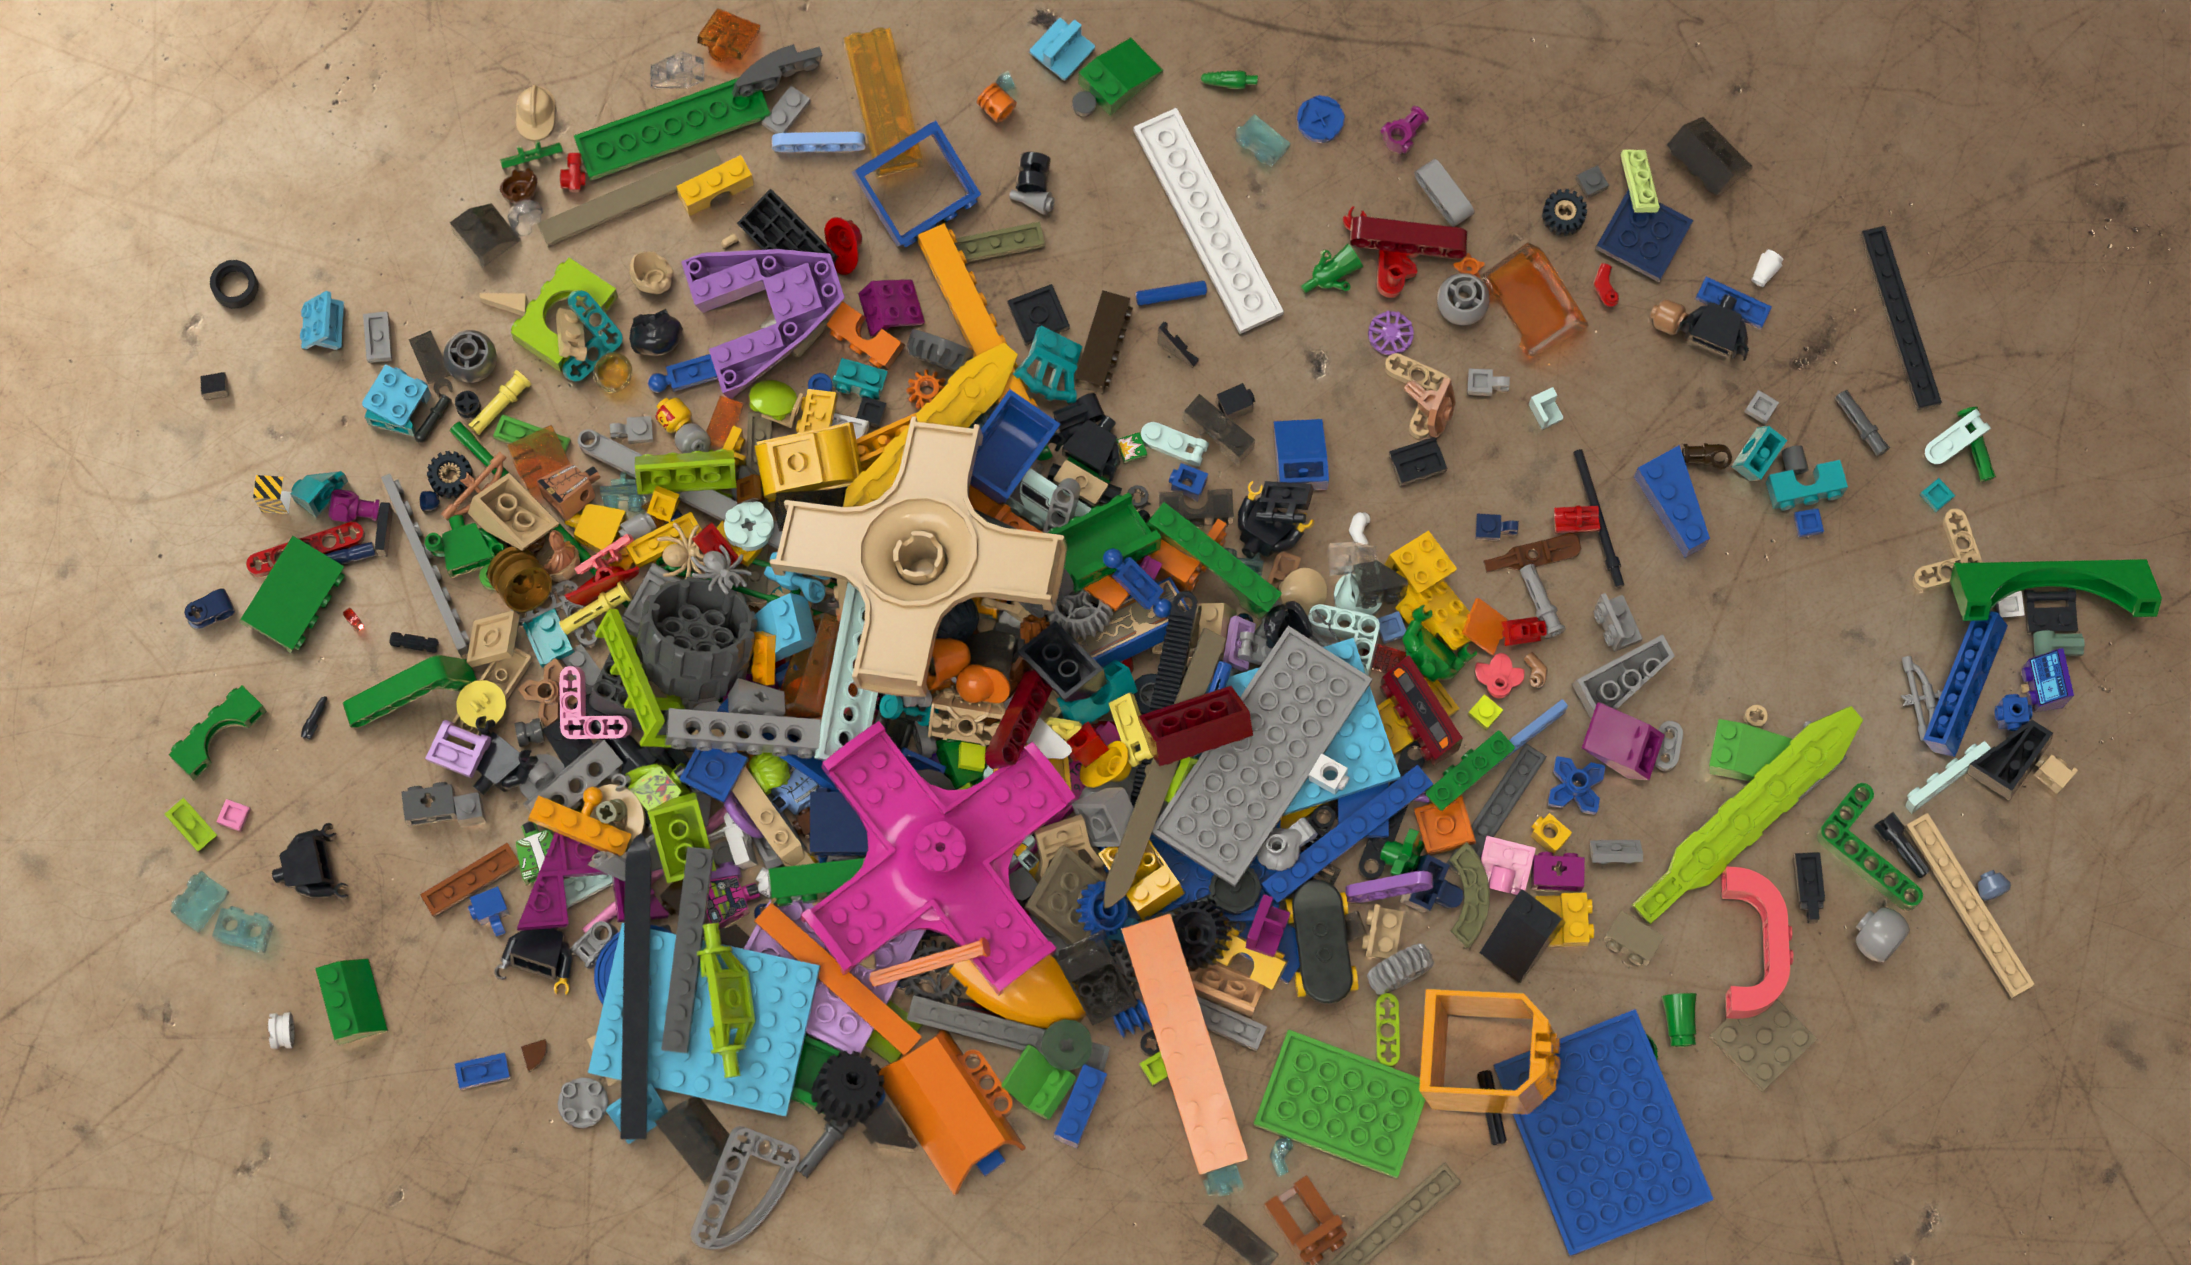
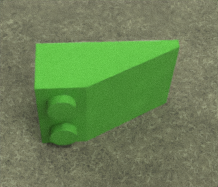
(1743, 749)

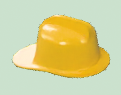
(1111, 766)

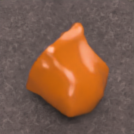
(949, 659)

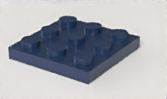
(1644, 238)

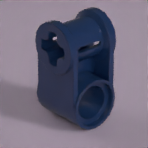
(212, 608)

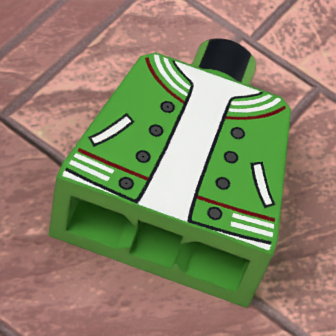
(532, 851)

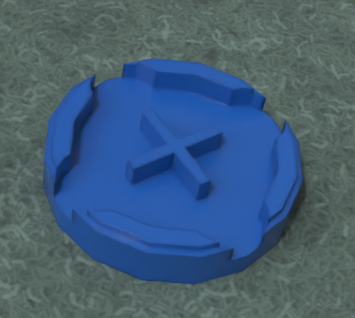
(1320, 119)

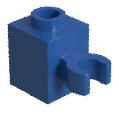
(489, 907)

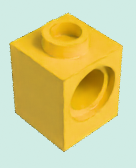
(1550, 844)

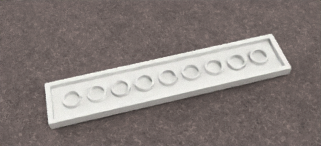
(1208, 221)

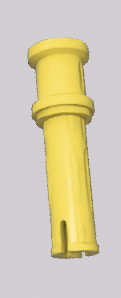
(507, 394)
(604, 602)

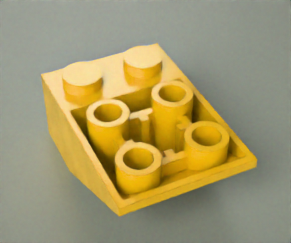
(1153, 882)

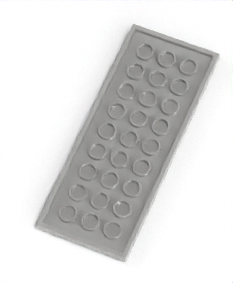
(1247, 785)

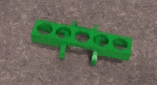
(536, 153)

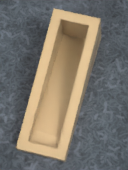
(510, 302)

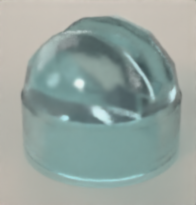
(1005, 81)

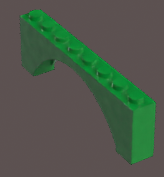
(2124, 582)

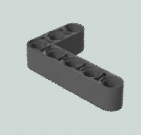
(616, 696)

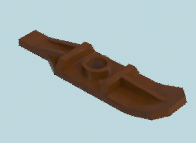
(1547, 550)

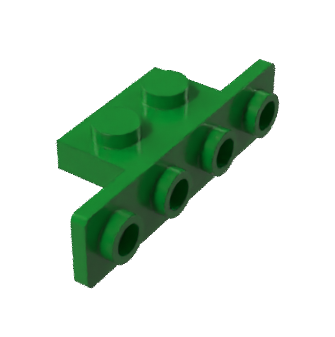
(1471, 769)

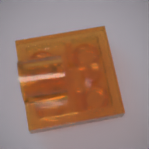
(727, 35)
(537, 455)

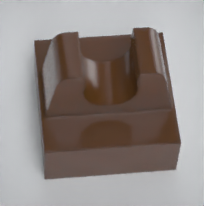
(749, 489)

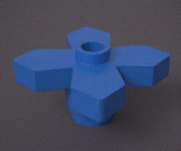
(1586, 778)

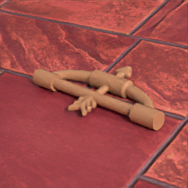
(496, 462)

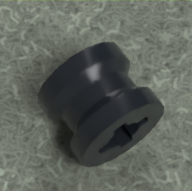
(466, 399)

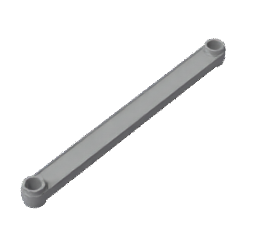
(624, 460)

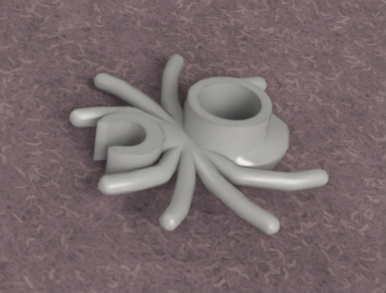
(720, 570)

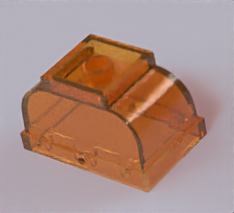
(807, 686)

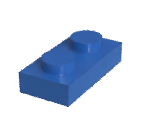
(482, 1071)

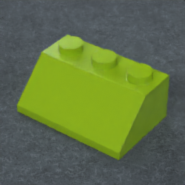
(675, 828)

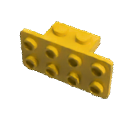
(1448, 612)

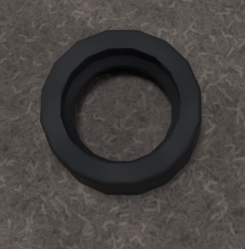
(228, 267)

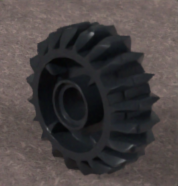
(1213, 933)

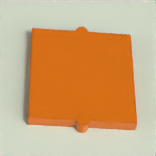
(1484, 626)

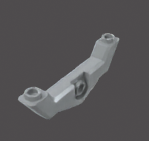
(615, 865)

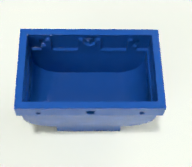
(1010, 446)

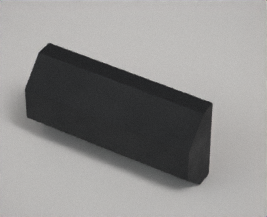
(777, 226)

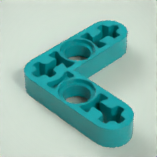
(597, 341)

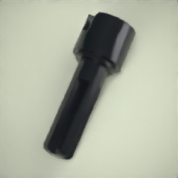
(1893, 831)

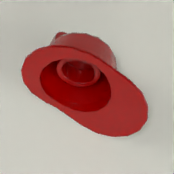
(844, 240)

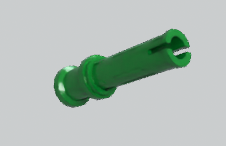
(1979, 450)

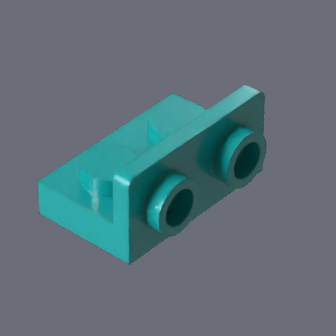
(859, 379)

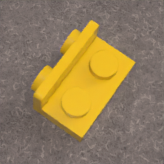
(817, 410)

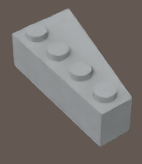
(1623, 676)

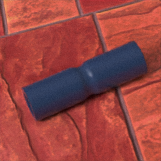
(353, 553)

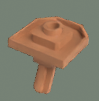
(1435, 405)

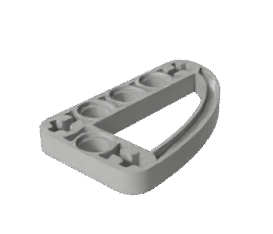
(733, 1177)

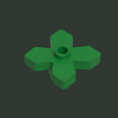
(1403, 856)

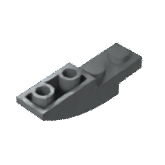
(767, 71)

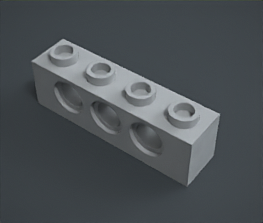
(608, 767)

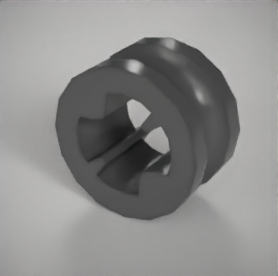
(1142, 491)

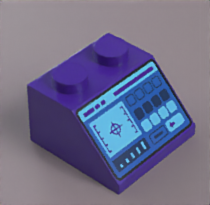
(2048, 681)

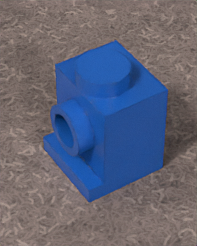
(1194, 476)

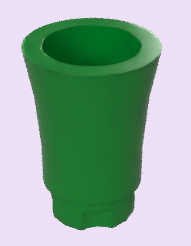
(1681, 1018)

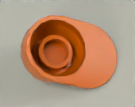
(982, 683)

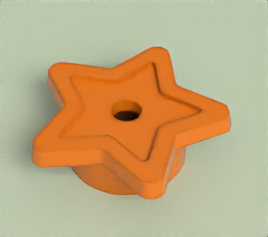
(1470, 262)

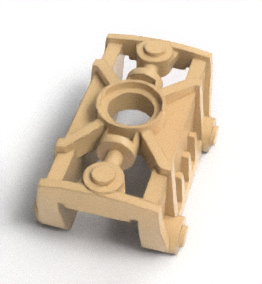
(963, 710)

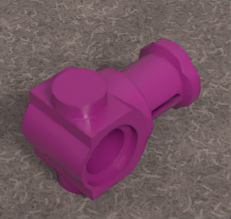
(1405, 128)
(347, 506)

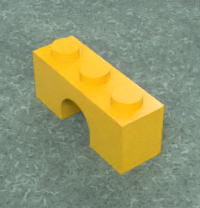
(700, 190)
(1266, 969)

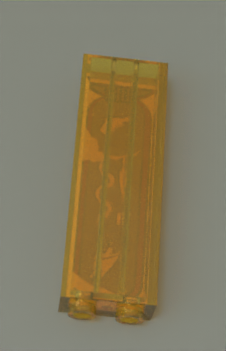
(882, 97)

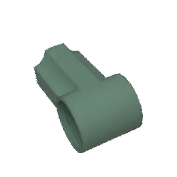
(2049, 641)

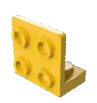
(1421, 562)

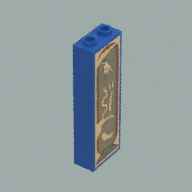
(1130, 629)

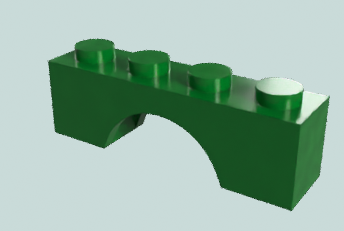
(193, 752)

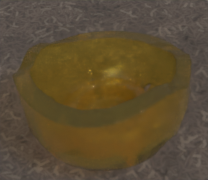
(613, 374)

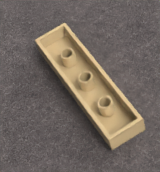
(505, 675)

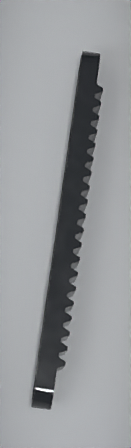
(1171, 667)

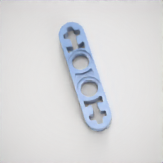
(818, 142)

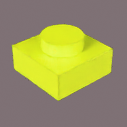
(1485, 712)

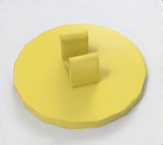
(480, 700)

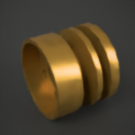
(519, 579)

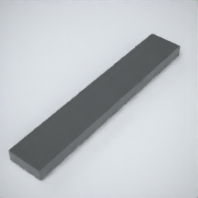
(1504, 798)

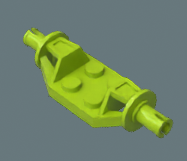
(729, 999)

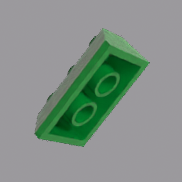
(351, 1000)

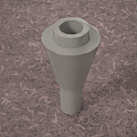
(1038, 201)

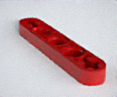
(314, 540)

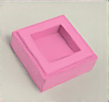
(233, 815)

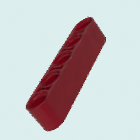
(1408, 237)
(1018, 721)

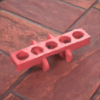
(597, 560)

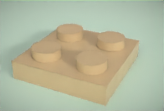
(493, 638)

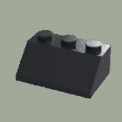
(1063, 664)

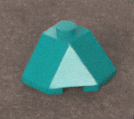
(315, 490)

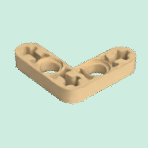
(1398, 374)
(1960, 555)

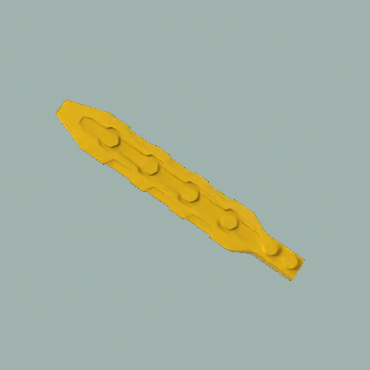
(958, 404)

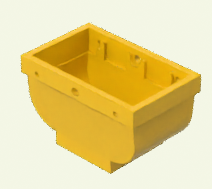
(809, 460)

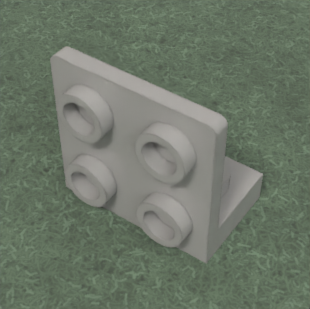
(1617, 622)

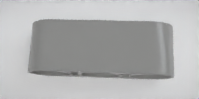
(1444, 192)
(1063, 504)

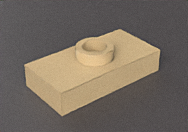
(1090, 486)

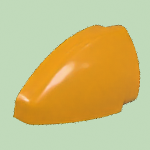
(1033, 999)

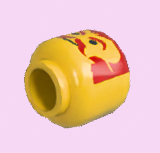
(672, 414)

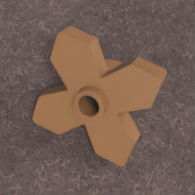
(541, 691)

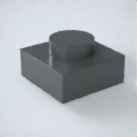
(1592, 181)

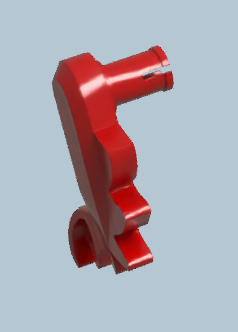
(1392, 266)

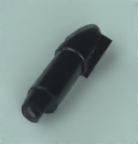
(311, 723)

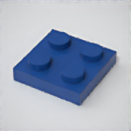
(713, 772)

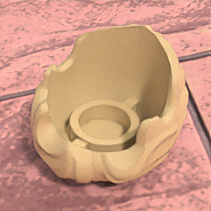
(651, 272)

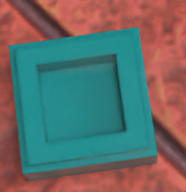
(1937, 495)

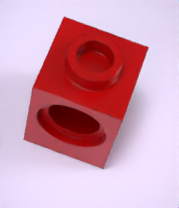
(1087, 745)

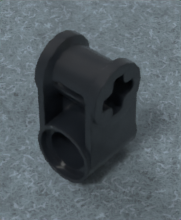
(1321, 829)

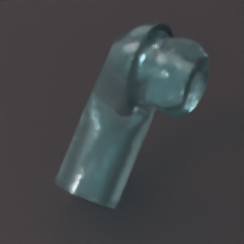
(1278, 1154)

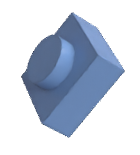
(1391, 627)

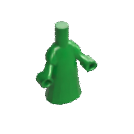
(1327, 273)

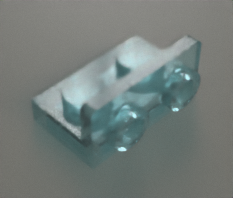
(1261, 140)
(198, 901)

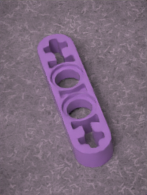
(1389, 887)

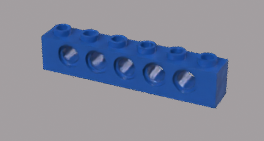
(1965, 684)

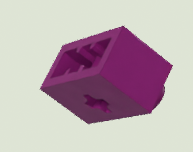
(1546, 879)

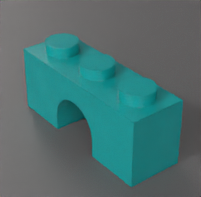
(1787, 491)
(1118, 684)

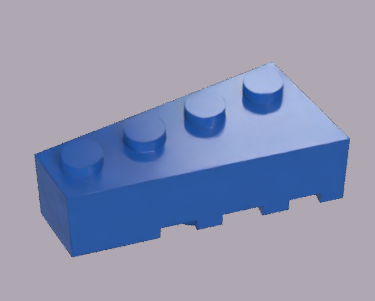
(1674, 500)

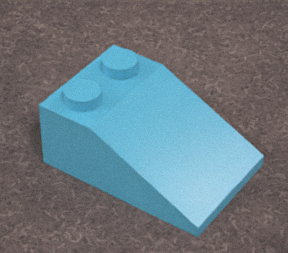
(790, 622)

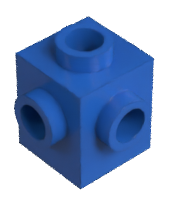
(2007, 717)

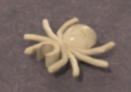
(680, 554)

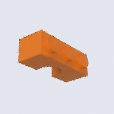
(847, 324)

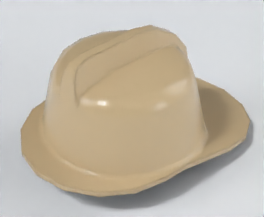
(535, 113)

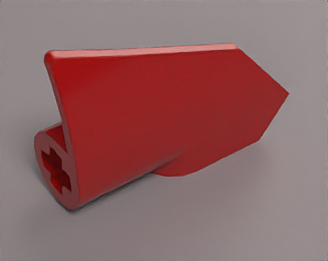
(603, 581)

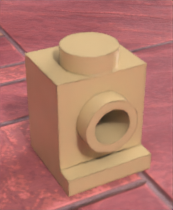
(2054, 772)

